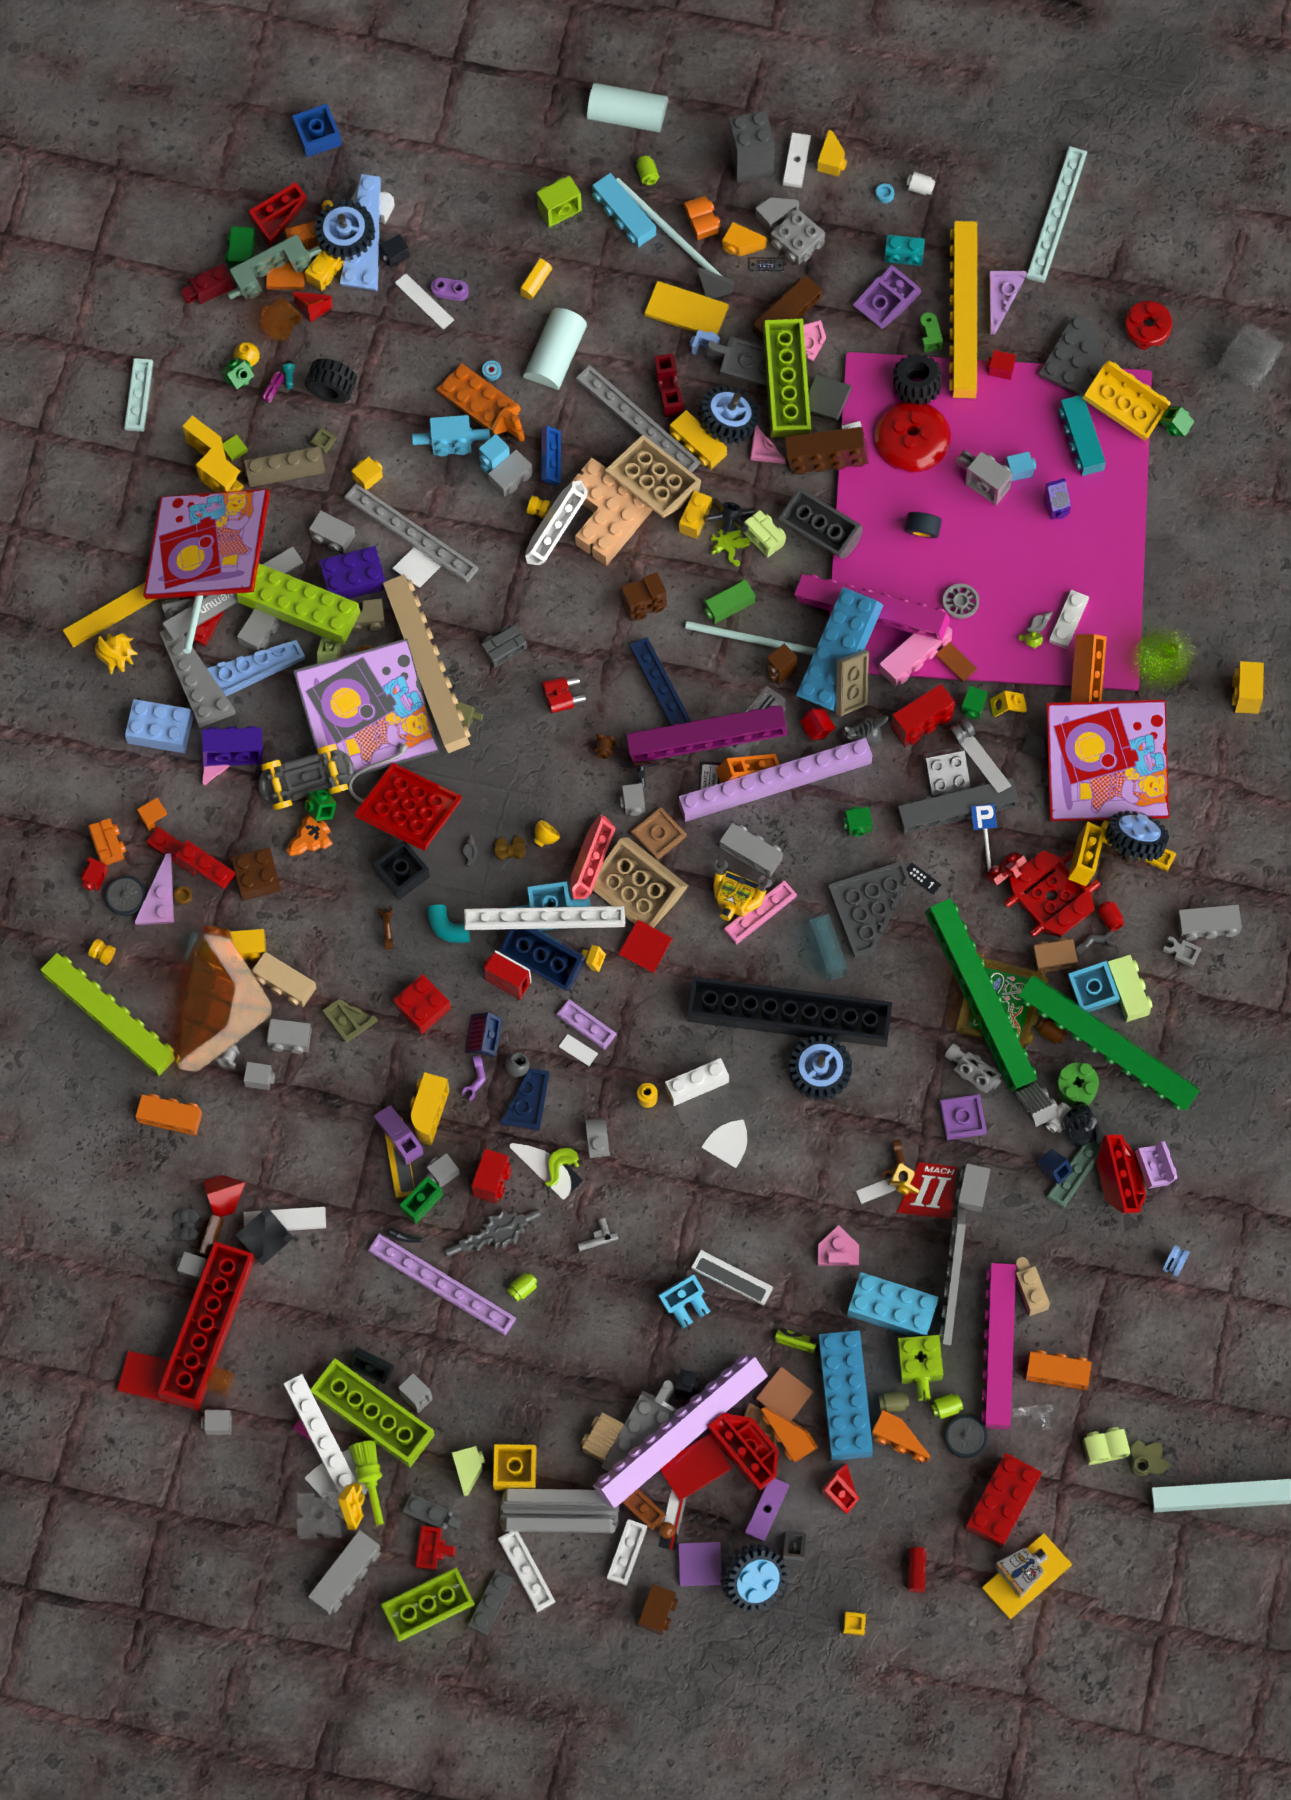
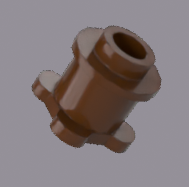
(604, 746)

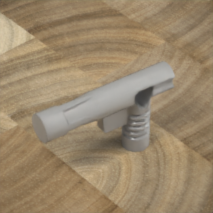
(599, 1237)

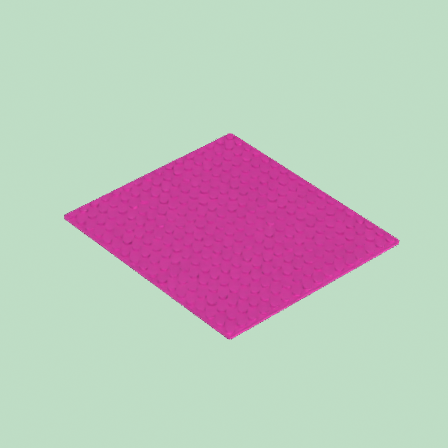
(1006, 550)

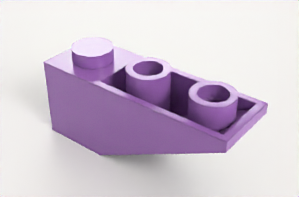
(399, 1134)

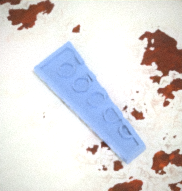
(363, 270)
(250, 669)

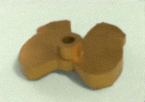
(515, 850)

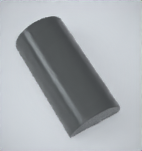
(821, 523)

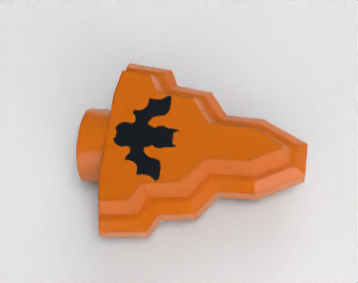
(310, 837)

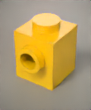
(367, 473)

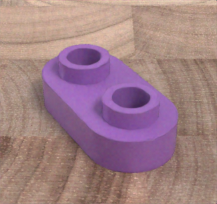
(449, 290)

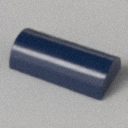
(544, 956)

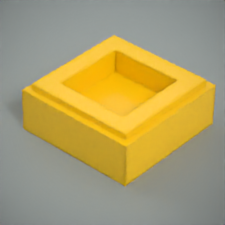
(854, 1623)

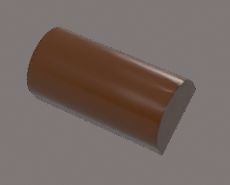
(209, 1234)

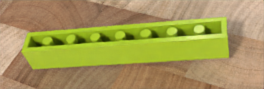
(108, 1014)

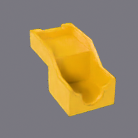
(213, 467)

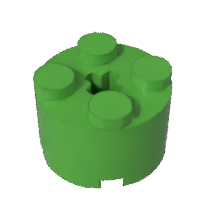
(1083, 1075)

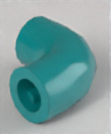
(444, 928)

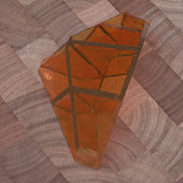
(217, 1000)

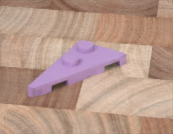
(158, 904)

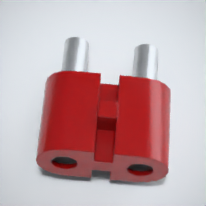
(558, 695)

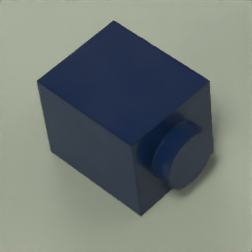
(1055, 1166)

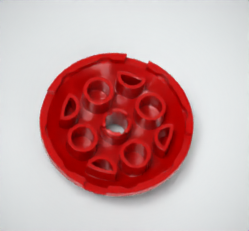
(908, 451)

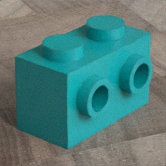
(904, 250)

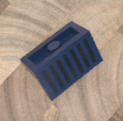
(484, 1034)

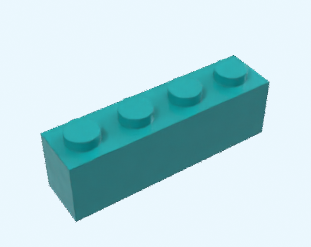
(1082, 435)

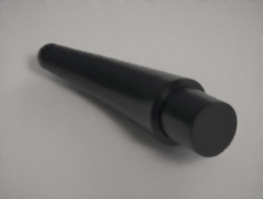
(398, 1235)

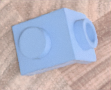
(702, 339)

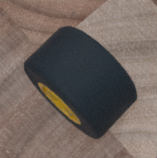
(923, 524)

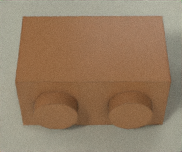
(1055, 955)

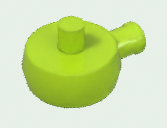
(1032, 639)

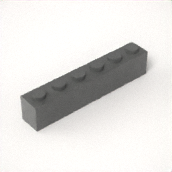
(953, 806)

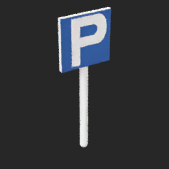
(983, 818)

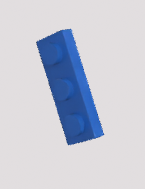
(551, 456)

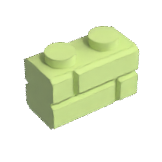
(765, 533)

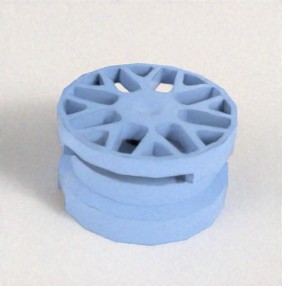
(1178, 1262)

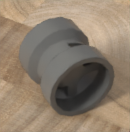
(961, 731)

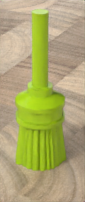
(368, 1473)

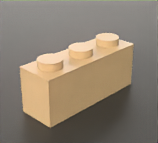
(283, 980)

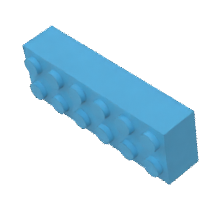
(844, 634)
(845, 1395)

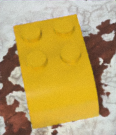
(428, 1106)

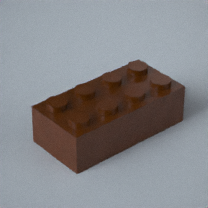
(827, 450)

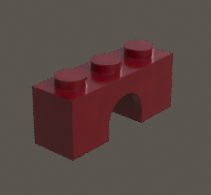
(668, 385)

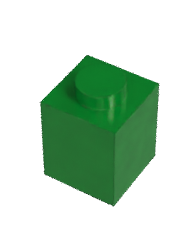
(974, 703)

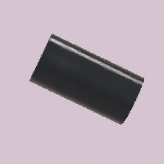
(371, 1365)

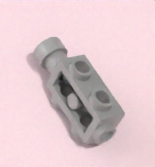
(975, 1073)

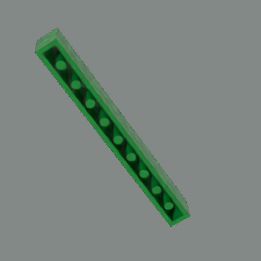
(980, 995)
(1109, 1042)

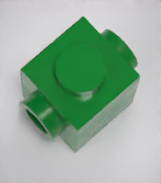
(1176, 421)
(858, 821)

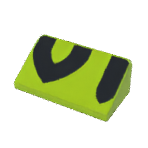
(796, 1340)

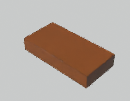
(956, 662)

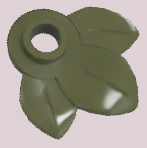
(1150, 1457)

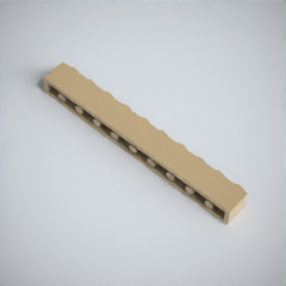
(428, 667)

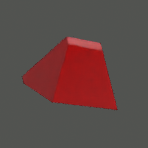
(312, 304)
(223, 1194)
(841, 1490)

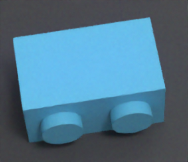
(493, 453)

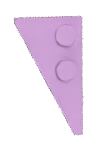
(1003, 290)

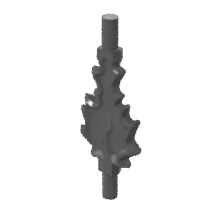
(500, 1230)

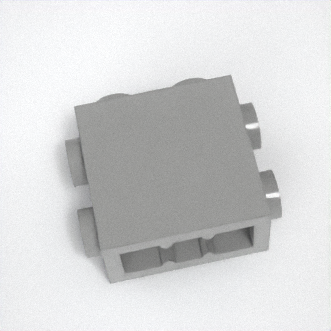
(797, 237)

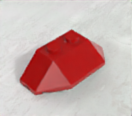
(1120, 1175)
(746, 1448)

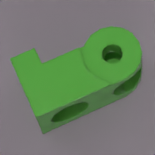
(930, 327)

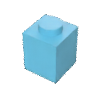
(1021, 466)

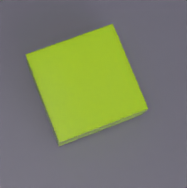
(234, 448)

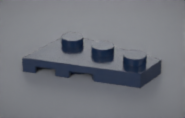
(528, 1104)

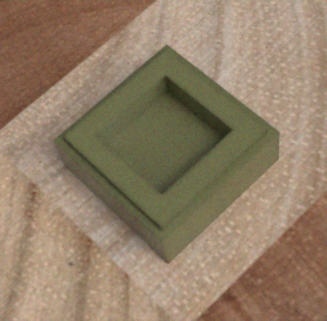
(324, 440)

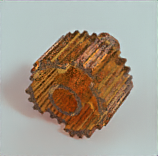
(279, 319)

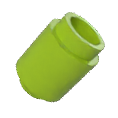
(647, 170)
(522, 1286)
(947, 1406)

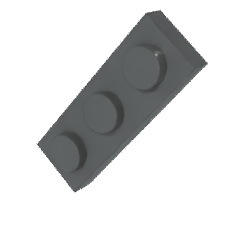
(491, 1603)

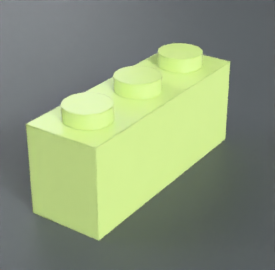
(1130, 988)

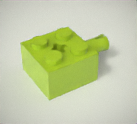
(921, 1373)

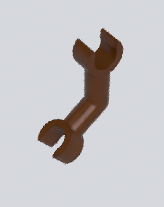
(386, 916)
(897, 1148)

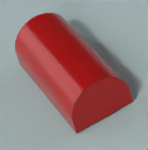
(917, 1569)

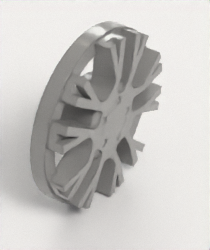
(960, 601)

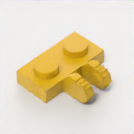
(351, 1502)

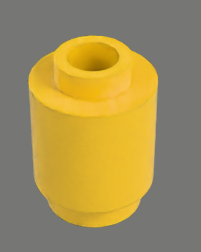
(647, 1100)

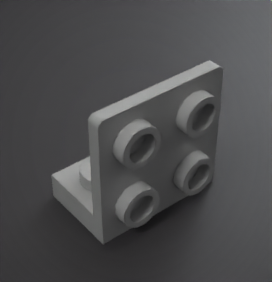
(947, 770)

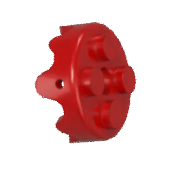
(1144, 335)

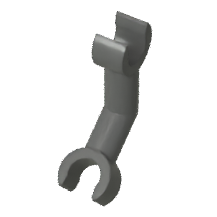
(1082, 948)

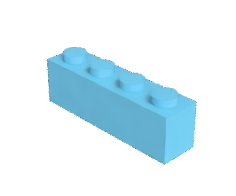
(624, 210)

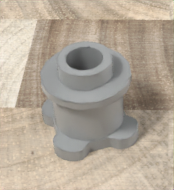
(227, 1057)

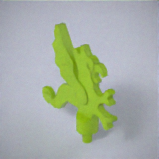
(729, 544)

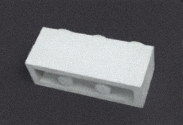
(697, 1082)

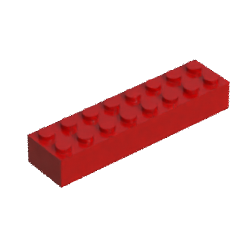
(206, 1326)

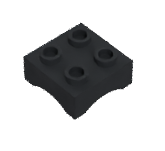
(264, 1236)

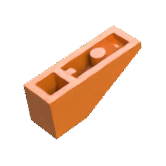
(740, 766)

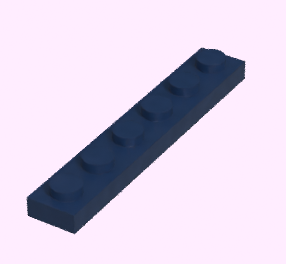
(659, 682)

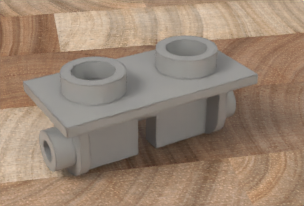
(175, 606)

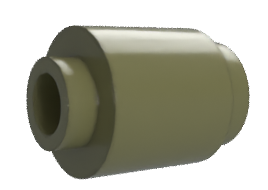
(893, 1401)

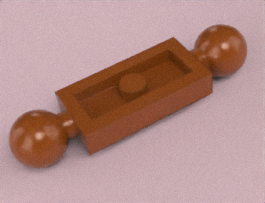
(649, 1513)

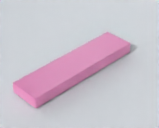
(772, 903)

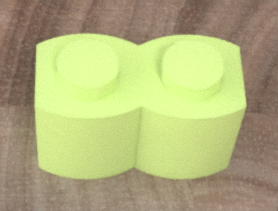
(1106, 1446)

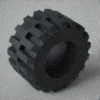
(330, 380)
(917, 391)

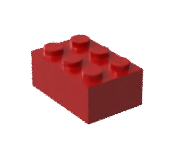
(923, 715)

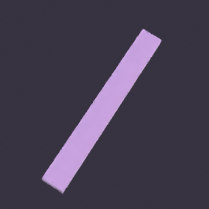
(442, 1284)

